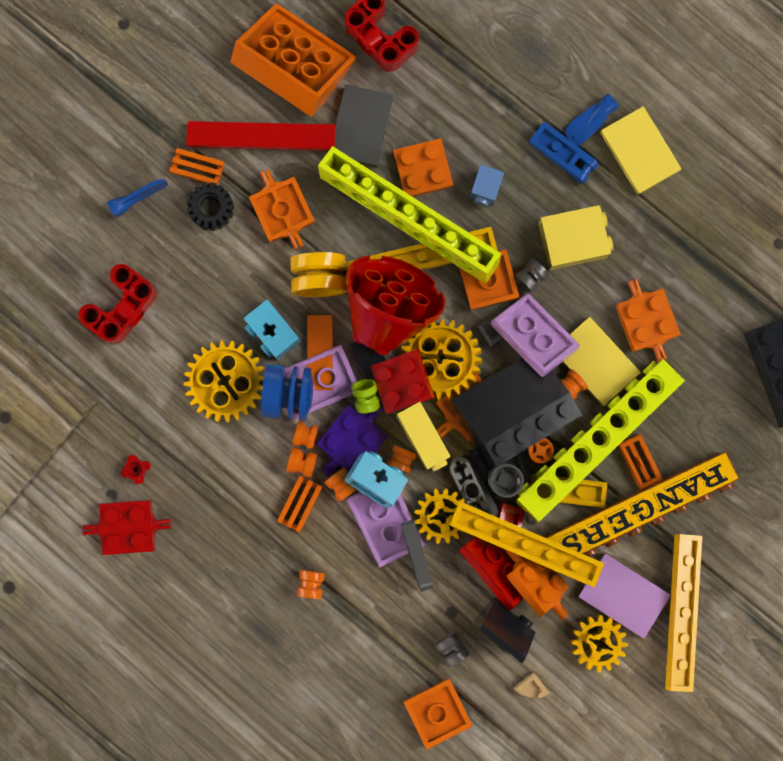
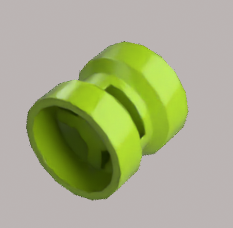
(366, 396)

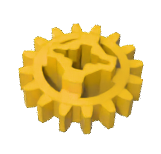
(438, 504)
(595, 652)

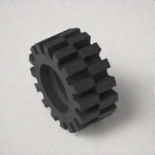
(203, 193)

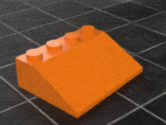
(292, 59)

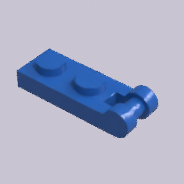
(563, 152)

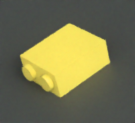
(575, 237)
(423, 437)

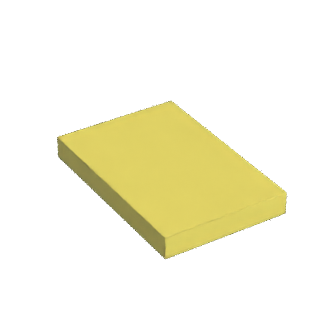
(640, 150)
(600, 362)

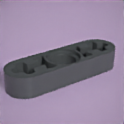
(463, 486)
(416, 555)

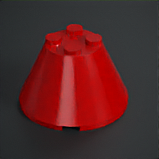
(390, 302)

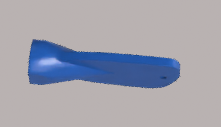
(590, 120)
(120, 205)

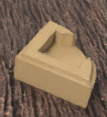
(531, 687)

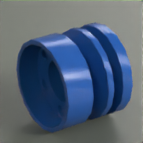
(286, 392)

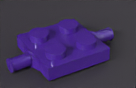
(350, 437)

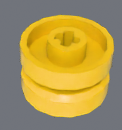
(318, 274)

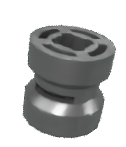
(531, 275)
(452, 649)

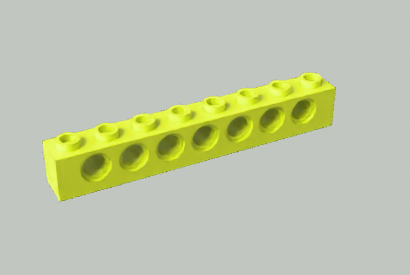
(409, 215)
(666, 381)

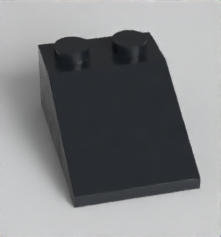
(506, 629)

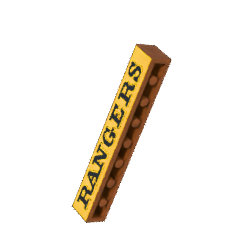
(648, 505)

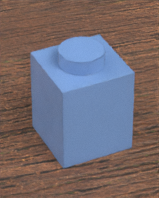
(486, 186)

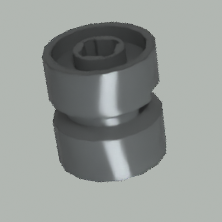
(505, 480)

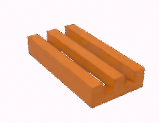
(197, 157)
(630, 443)
(290, 523)

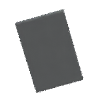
(362, 124)

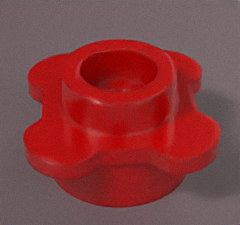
(128, 470)

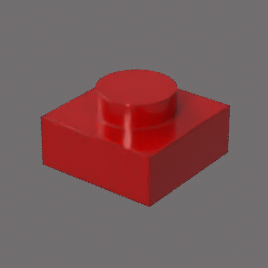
(510, 514)

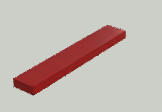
(261, 136)

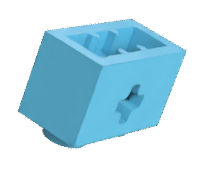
(265, 316)
(363, 479)

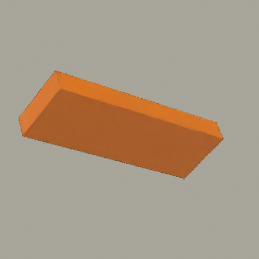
(318, 341)

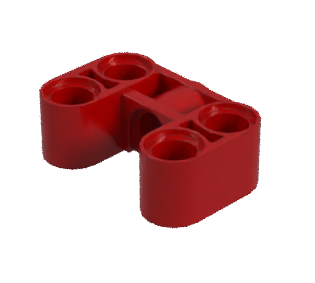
(374, 41)
(127, 311)

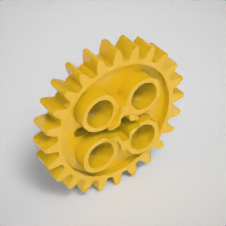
(443, 337)
(206, 394)

